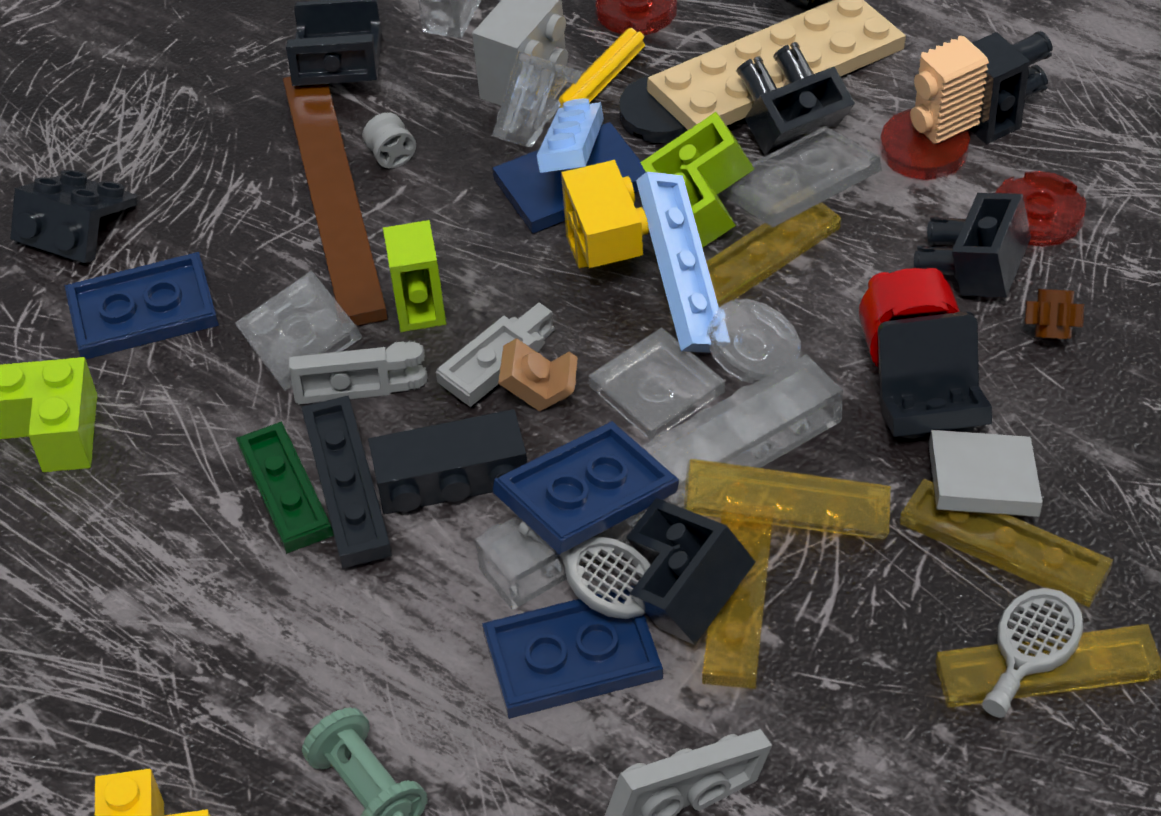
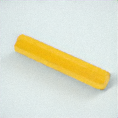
(605, 67)

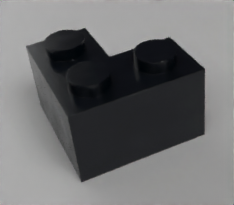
(691, 568)

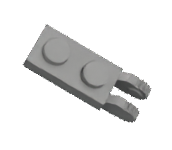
(357, 373)

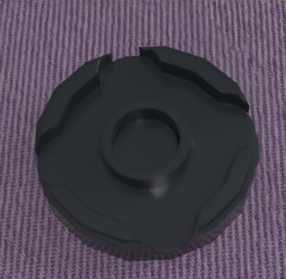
(646, 116)

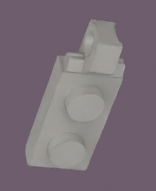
(477, 365)

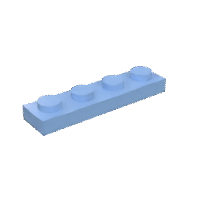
(570, 136)
(679, 258)

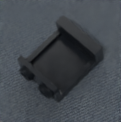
(335, 42)

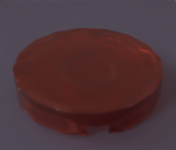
(641, 15)
(915, 154)
(1051, 206)

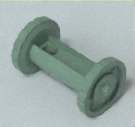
(343, 736)

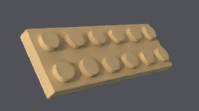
(833, 34)

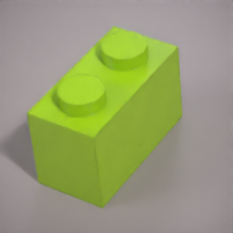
(415, 275)

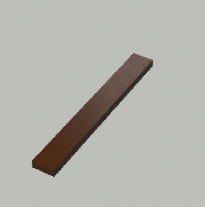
(335, 203)

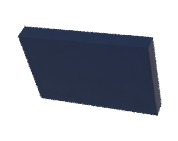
(540, 195)
(140, 306)
(585, 487)
(568, 655)

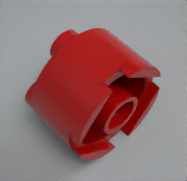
(903, 296)

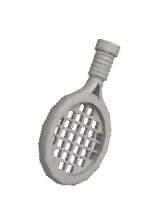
(579, 585)
(998, 700)

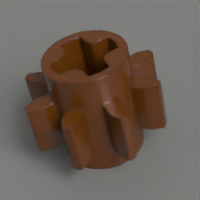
(1054, 313)

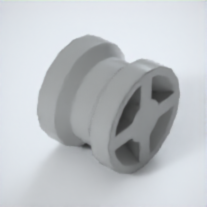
(389, 140)

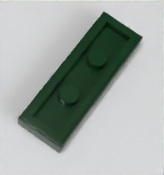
(284, 487)

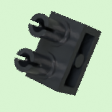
(1009, 82)
(795, 109)
(985, 245)

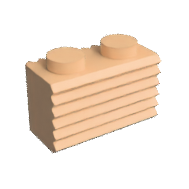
(949, 89)

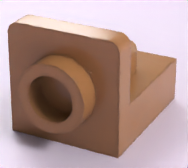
(535, 377)

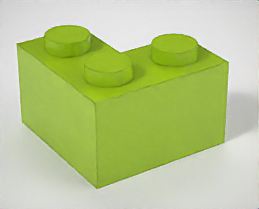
(709, 163)
(53, 407)

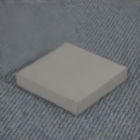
(984, 473)

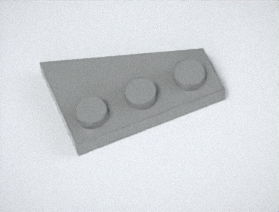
(690, 777)

